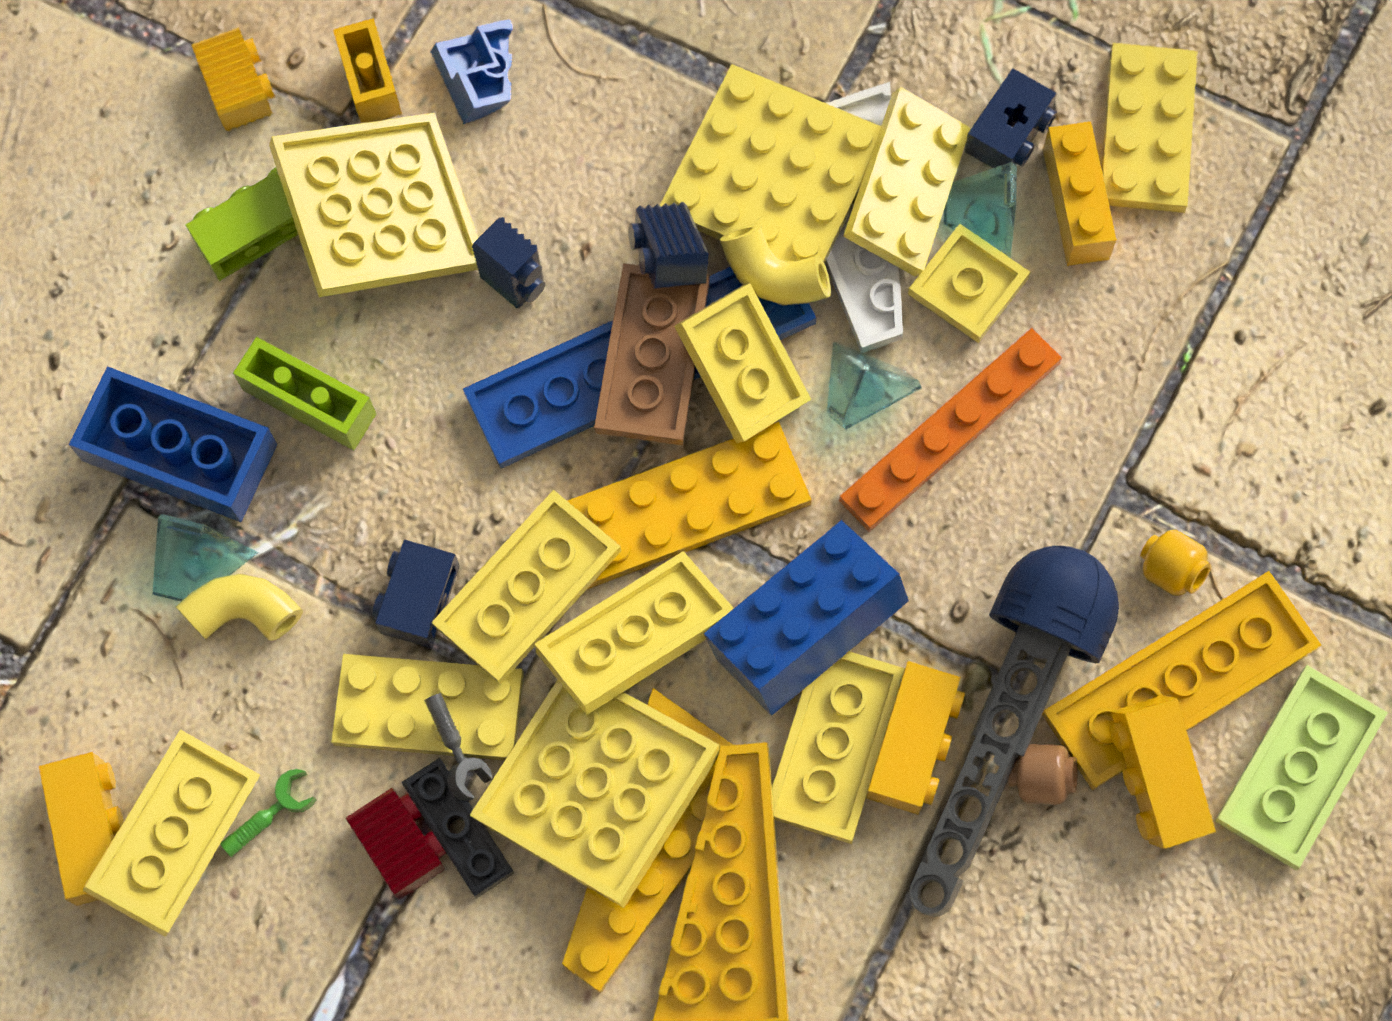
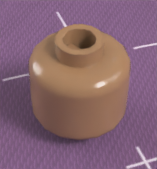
(1045, 774)

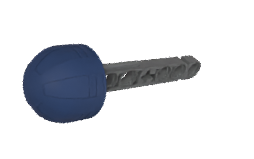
(1059, 608)

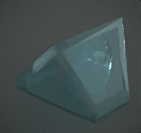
(985, 205)
(864, 386)
(191, 556)

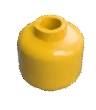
(1175, 563)

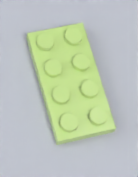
(1301, 767)

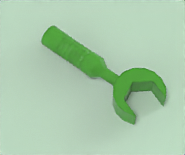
(263, 818)

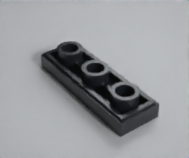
(472, 849)

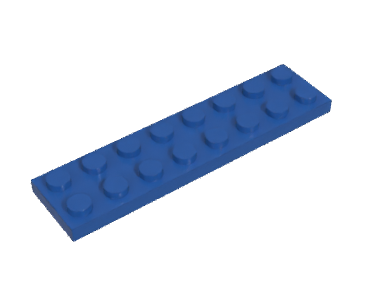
(561, 387)

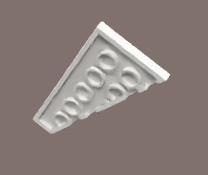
(863, 281)

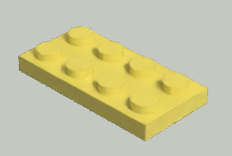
(1149, 127)
(907, 182)
(526, 586)
(633, 632)
(385, 706)
(835, 746)
(171, 833)

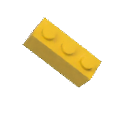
(1079, 193)
(915, 738)
(1161, 772)
(80, 818)

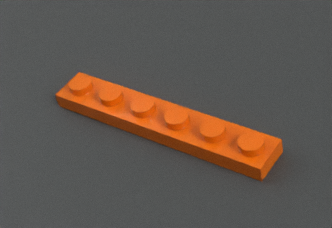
(950, 429)

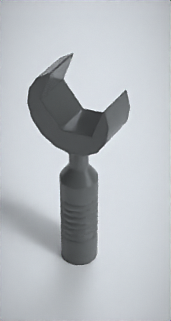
(452, 740)

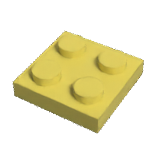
(969, 283)

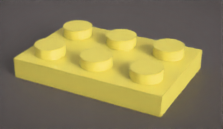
(742, 363)

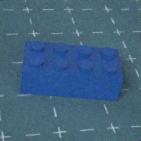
(174, 444)
(807, 617)

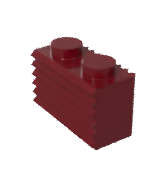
(396, 842)

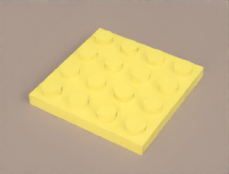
(774, 163)
(375, 203)
(597, 789)

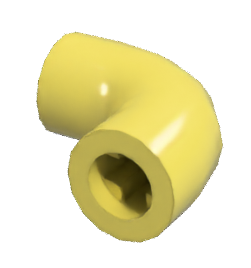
(772, 277)
(242, 598)

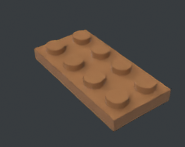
(646, 364)

